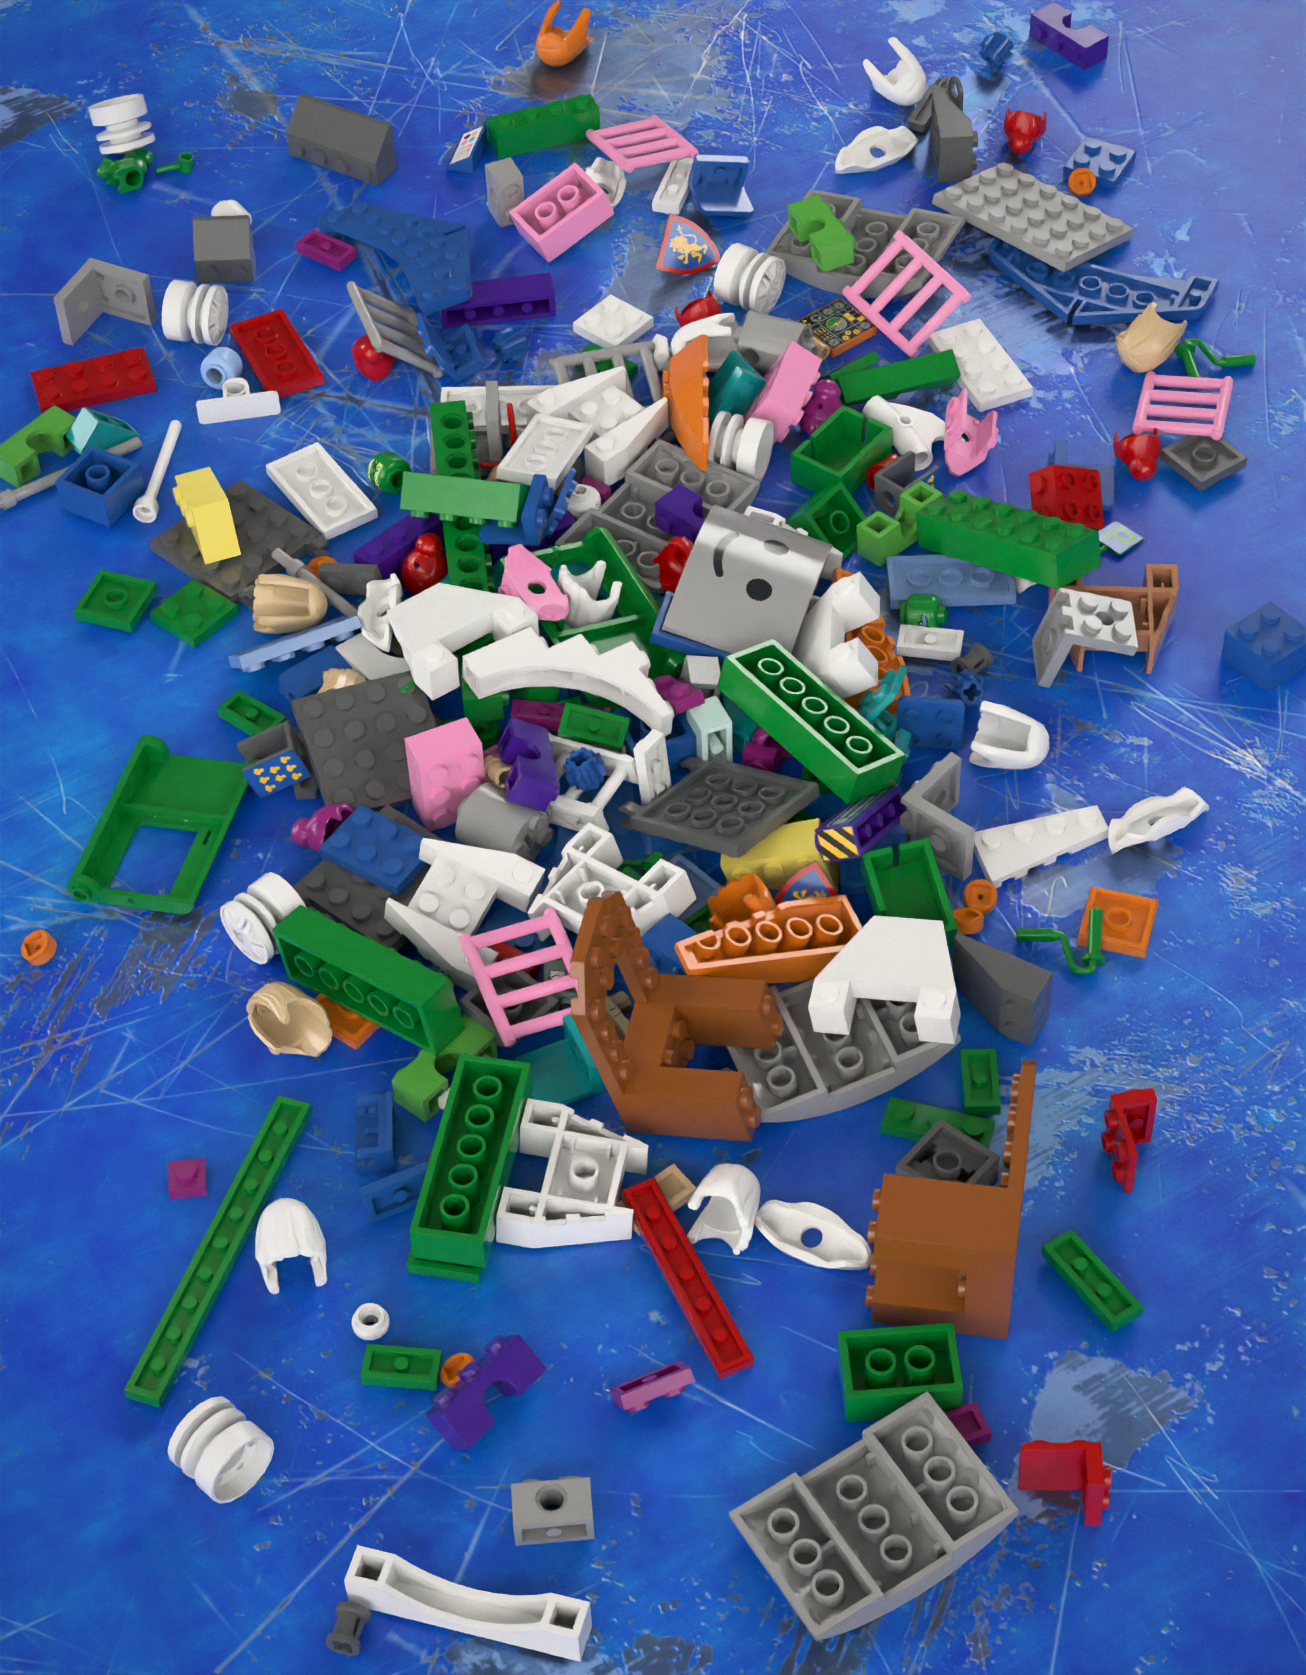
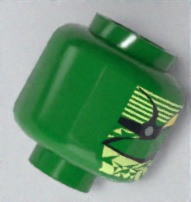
(386, 472)

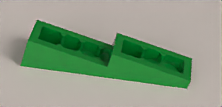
(900, 377)

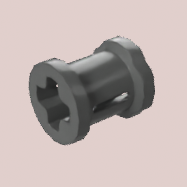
(973, 660)
(348, 1628)

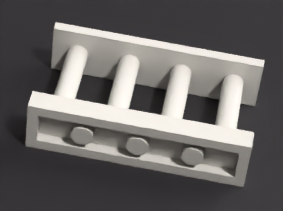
(575, 814)

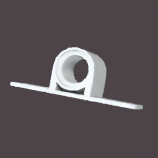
(237, 403)

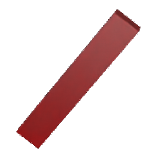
(687, 1279)

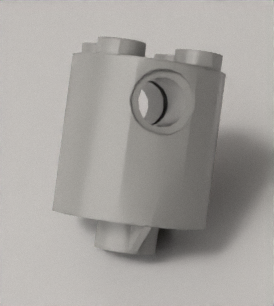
(767, 336)
(496, 824)

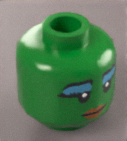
(924, 611)

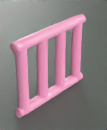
(663, 130)
(939, 277)
(1216, 415)
(484, 974)

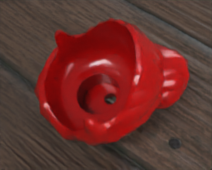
(1023, 129)
(698, 309)
(369, 362)
(1139, 453)
(431, 562)
(672, 562)

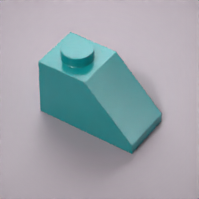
(98, 430)

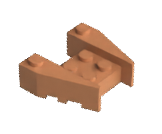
(1151, 605)

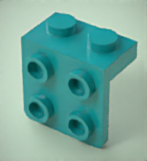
(733, 386)
(874, 703)
(563, 1069)

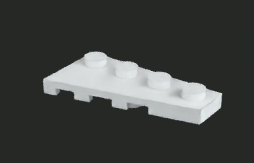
(1020, 846)

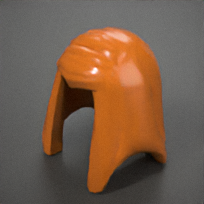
(558, 46)
(739, 901)

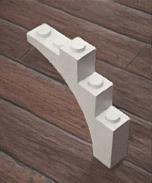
(572, 664)

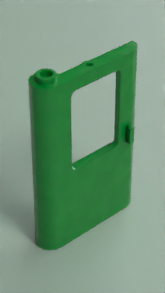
(634, 605)
(167, 794)

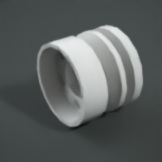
(121, 124)
(749, 278)
(195, 312)
(740, 446)
(254, 915)
(220, 1449)

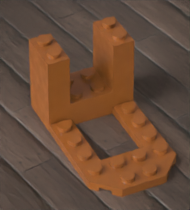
(668, 1017)
(953, 1245)

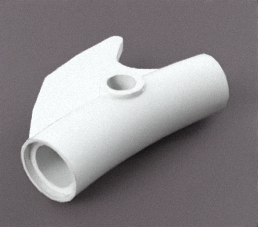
(911, 427)

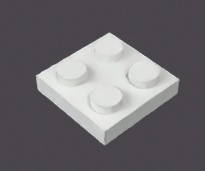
(613, 323)

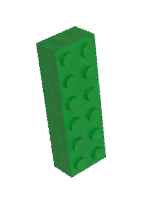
(1008, 539)
(810, 721)
(369, 979)
(471, 1161)

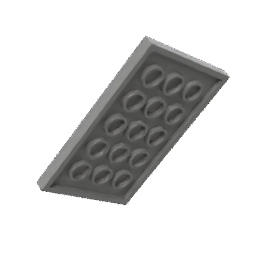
(1033, 216)

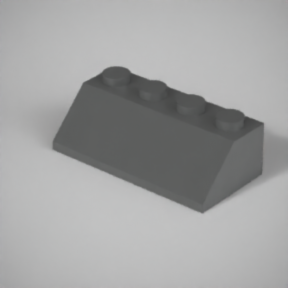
(341, 140)

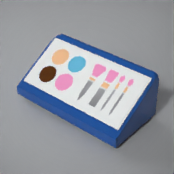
(468, 150)

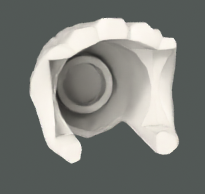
(903, 84)
(720, 337)
(582, 596)
(1008, 739)
(731, 1208)
(285, 1232)

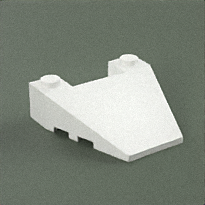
(446, 620)
(821, 646)
(895, 963)

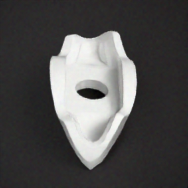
(857, 157)
(610, 177)
(379, 598)
(1165, 812)
(840, 1245)

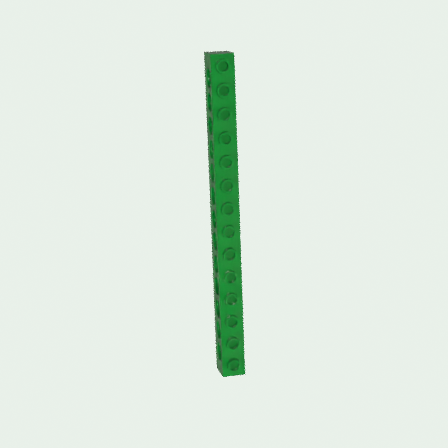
(464, 550)

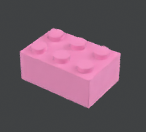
(561, 212)
(786, 390)
(443, 770)

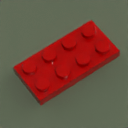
(276, 354)
(94, 381)

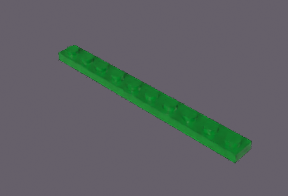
(217, 1253)

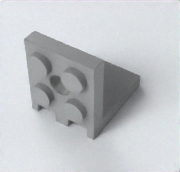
(100, 289)
(487, 438)
(1077, 620)
(929, 817)

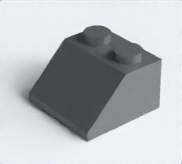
(223, 249)
(475, 1007)

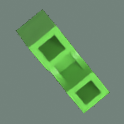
(828, 239)
(44, 434)
(884, 536)
(422, 1081)

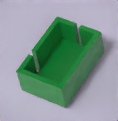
(839, 451)
(909, 889)

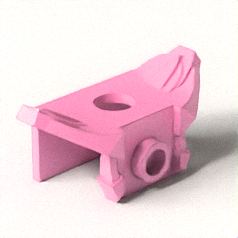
(963, 455)
(525, 569)

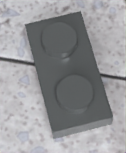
(349, 578)

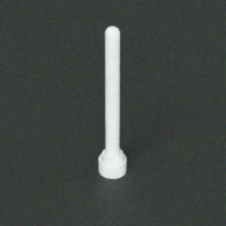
(147, 507)

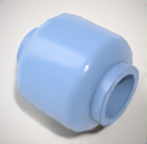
(220, 366)

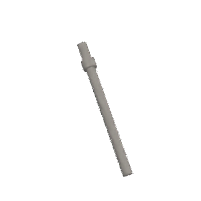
(9, 498)
(298, 569)

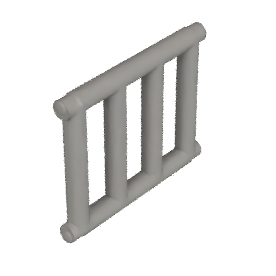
(376, 330)
(616, 355)

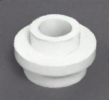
(370, 1313)

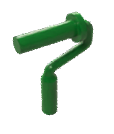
(1187, 348)
(1093, 956)

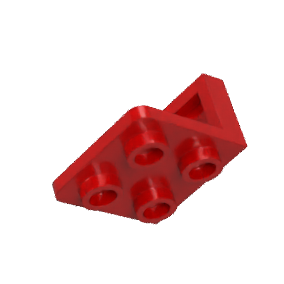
(1068, 494)
(1128, 1123)
(1068, 1467)

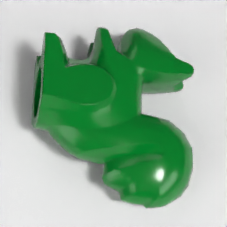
(126, 172)

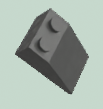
(951, 140)
(1003, 988)

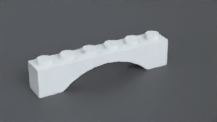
(534, 1622)

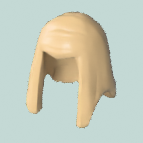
(286, 604)

